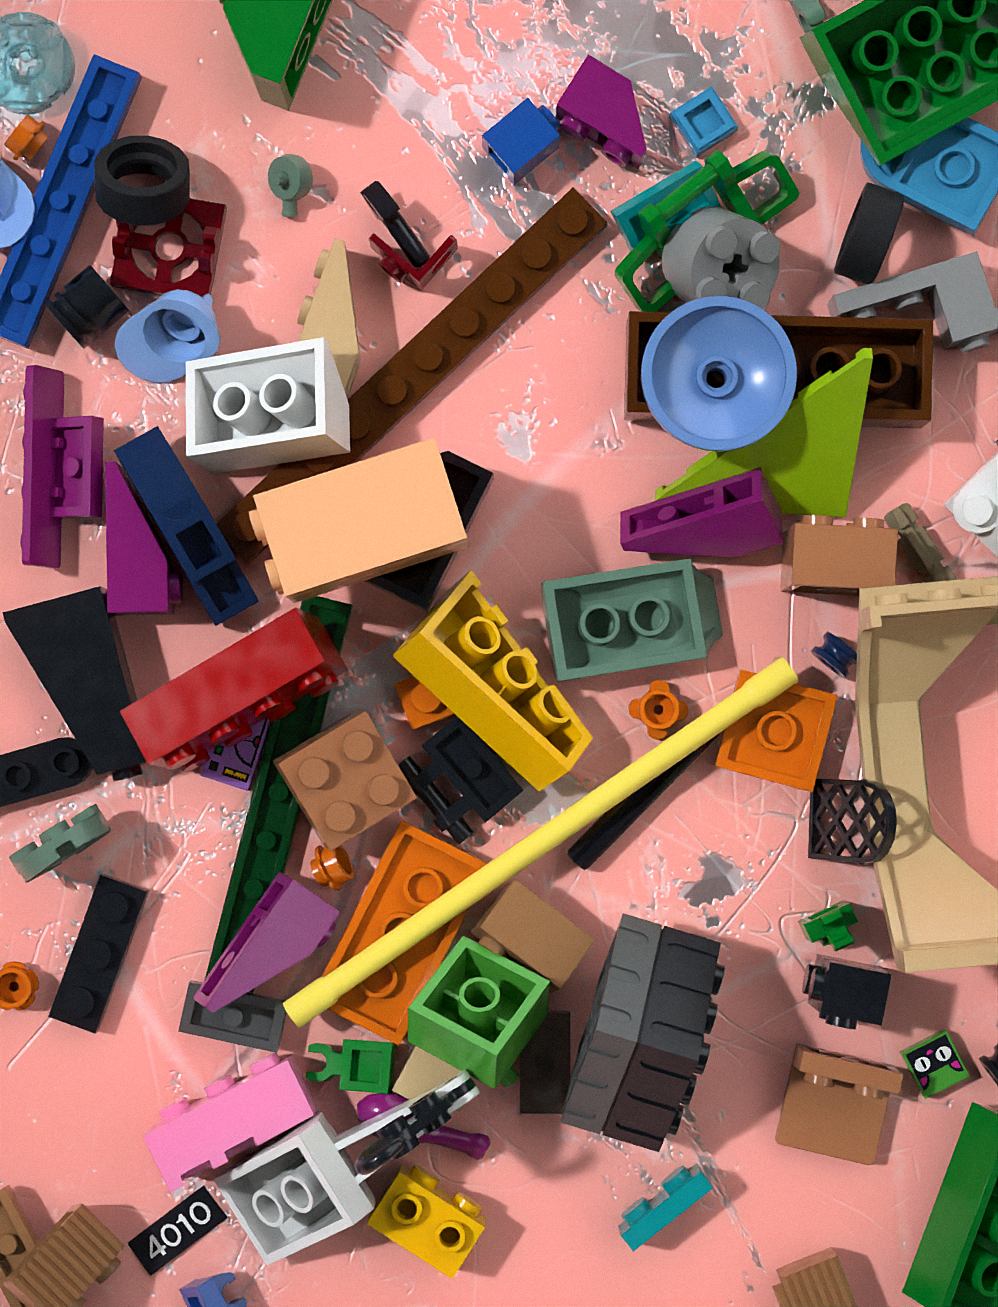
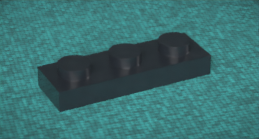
(99, 953)

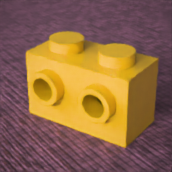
(428, 1219)

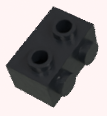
(846, 991)

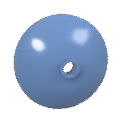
(725, 338)

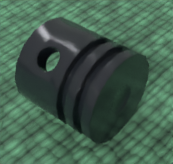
(87, 306)

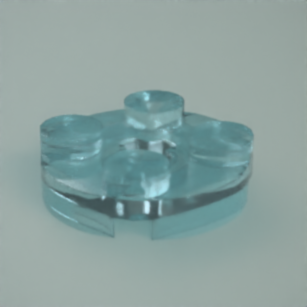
(54, 65)

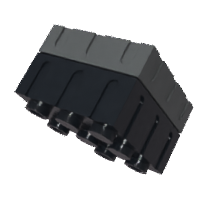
(645, 1034)

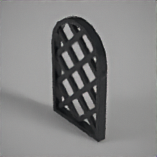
(885, 823)

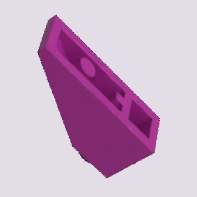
(710, 520)
(138, 565)
(274, 937)

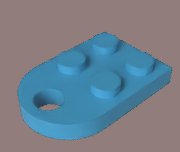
(945, 175)

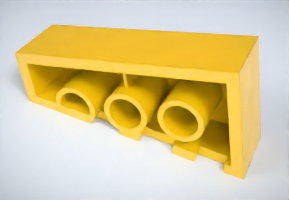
(494, 684)

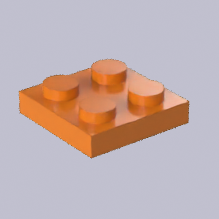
(781, 738)

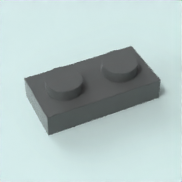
(247, 1021)

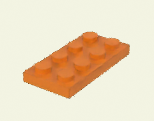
(407, 879)

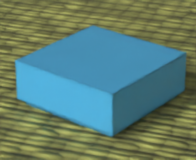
(703, 121)

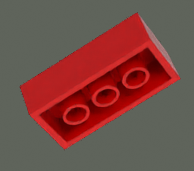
(235, 691)

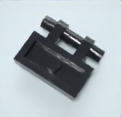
(470, 768)

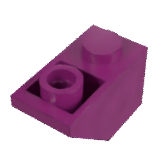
(604, 109)

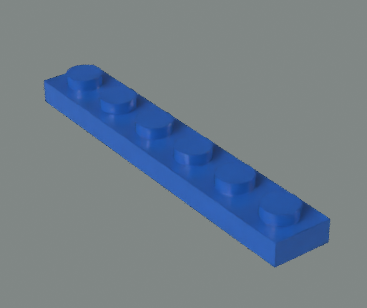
(63, 197)

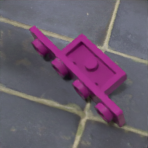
(59, 467)

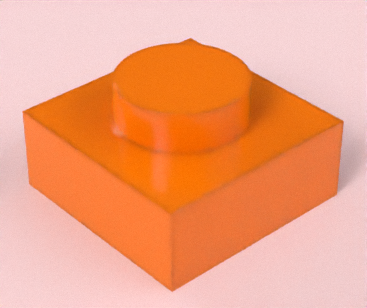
(420, 704)

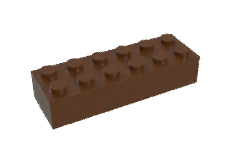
(899, 376)

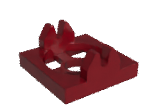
(127, 274)

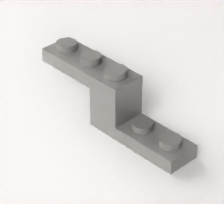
(955, 293)

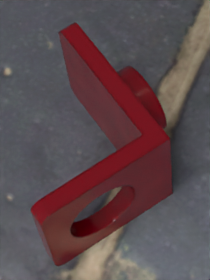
(399, 268)

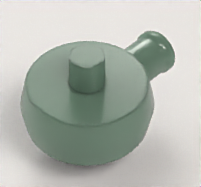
(290, 180)

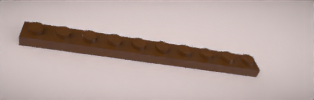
(437, 349)

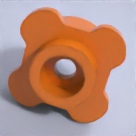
(657, 724)

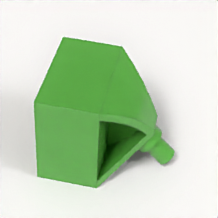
(479, 1012)

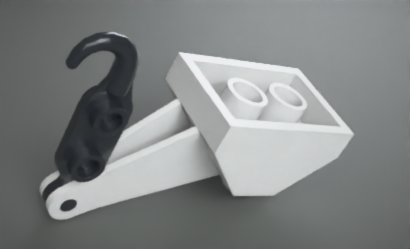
(307, 1184)

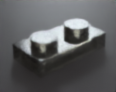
(546, 1066)

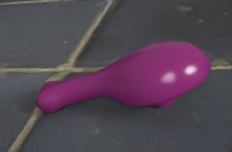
(472, 1144)

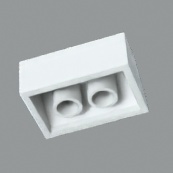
(265, 407)

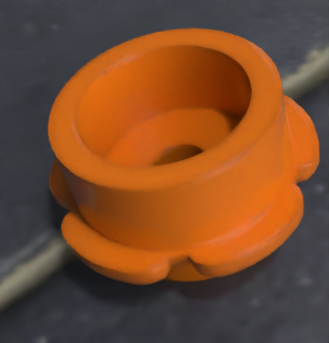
(27, 138)
(332, 867)
(27, 982)

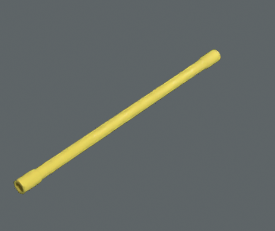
(328, 989)

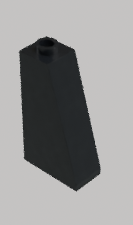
(85, 673)

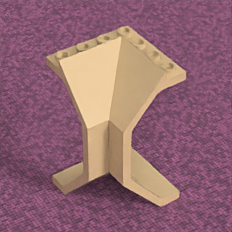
(932, 900)

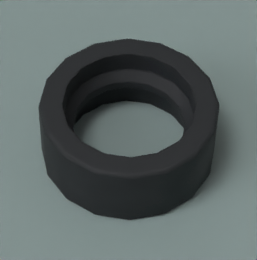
(142, 204)
(869, 233)

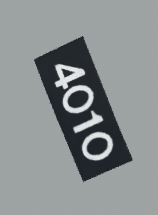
(177, 1230)

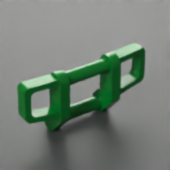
(724, 178)

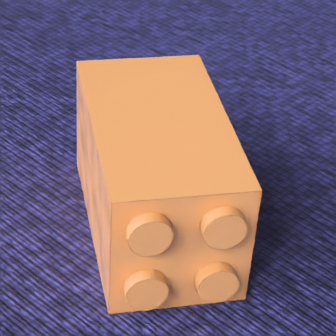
(358, 521)

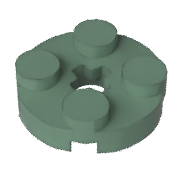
(60, 843)

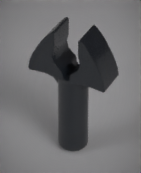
(387, 211)

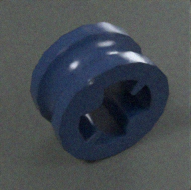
(835, 655)

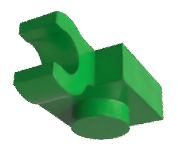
(830, 926)

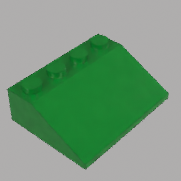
(907, 67)
(960, 1242)

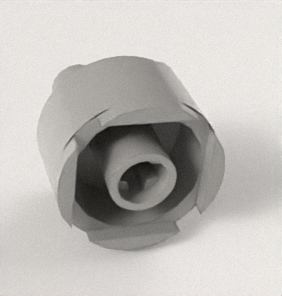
(721, 257)

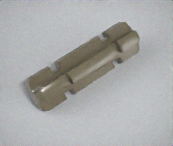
(918, 544)

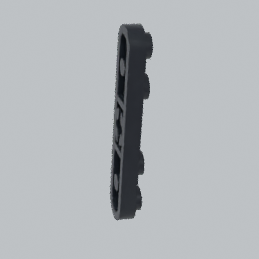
(42, 770)

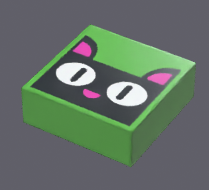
(934, 1063)

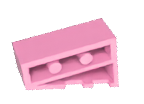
(229, 1119)

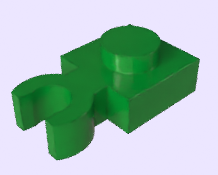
(361, 1066)

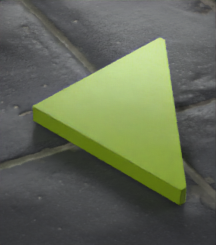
(808, 452)

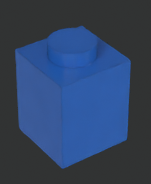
(522, 139)

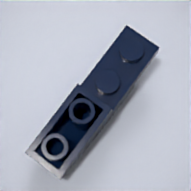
(186, 525)

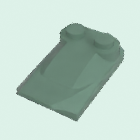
(629, 619)

